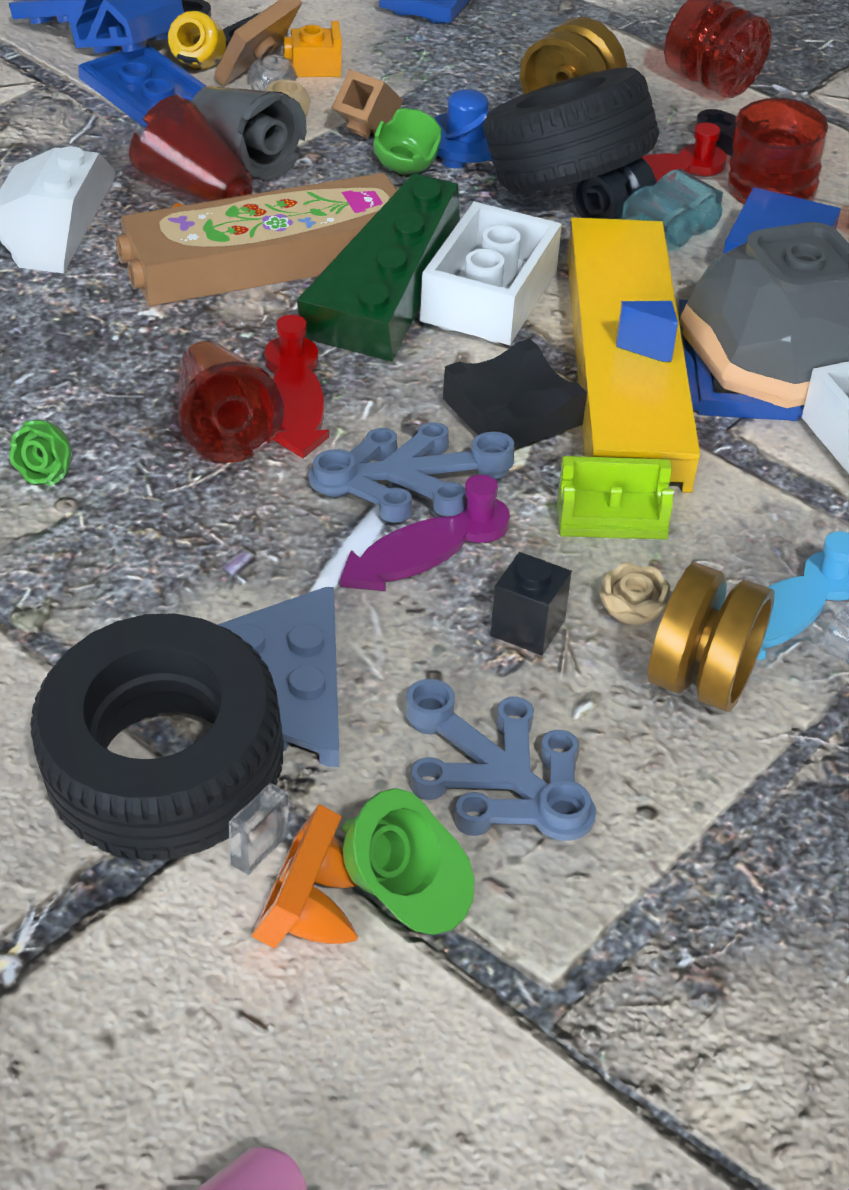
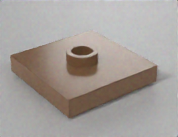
(256, 39)

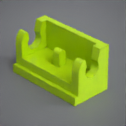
(614, 497)

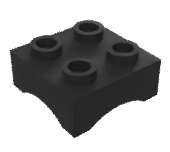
(514, 395)

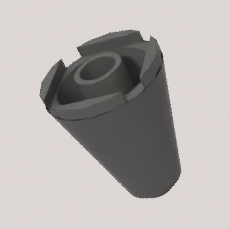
(256, 126)

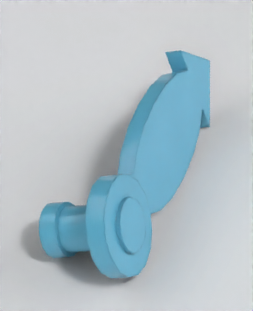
(803, 598)

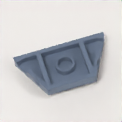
(300, 652)

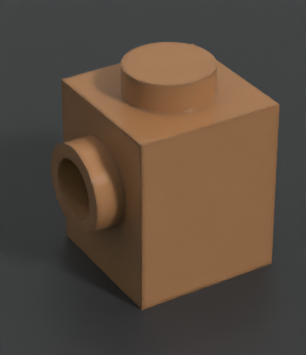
(365, 103)

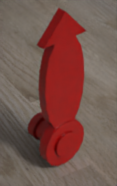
(699, 158)
(292, 361)

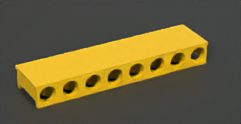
(631, 400)

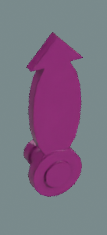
(430, 541)

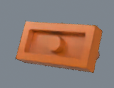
(294, 901)

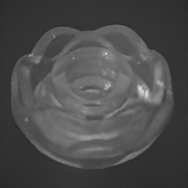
(268, 70)

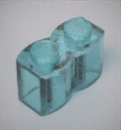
(681, 202)

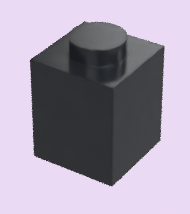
(530, 603)

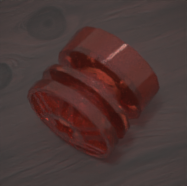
(717, 45)
(777, 149)

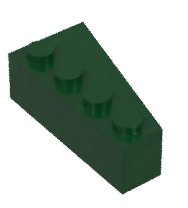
(375, 282)

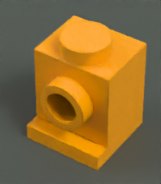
(315, 50)

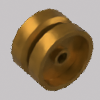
(570, 51)
(710, 636)

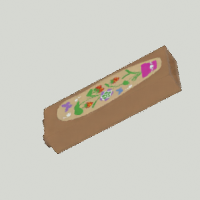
(246, 238)

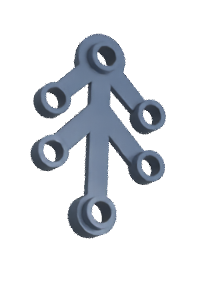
(345, 472)
(557, 809)

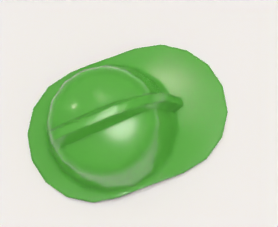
(409, 862)

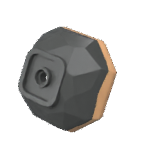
(773, 311)

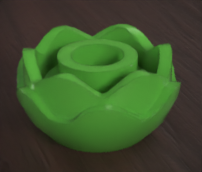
(41, 452)

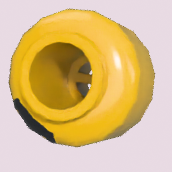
(196, 40)

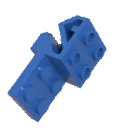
(105, 22)

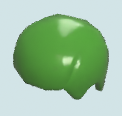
(408, 141)

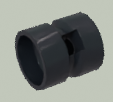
(605, 194)

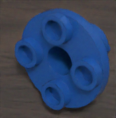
(462, 129)

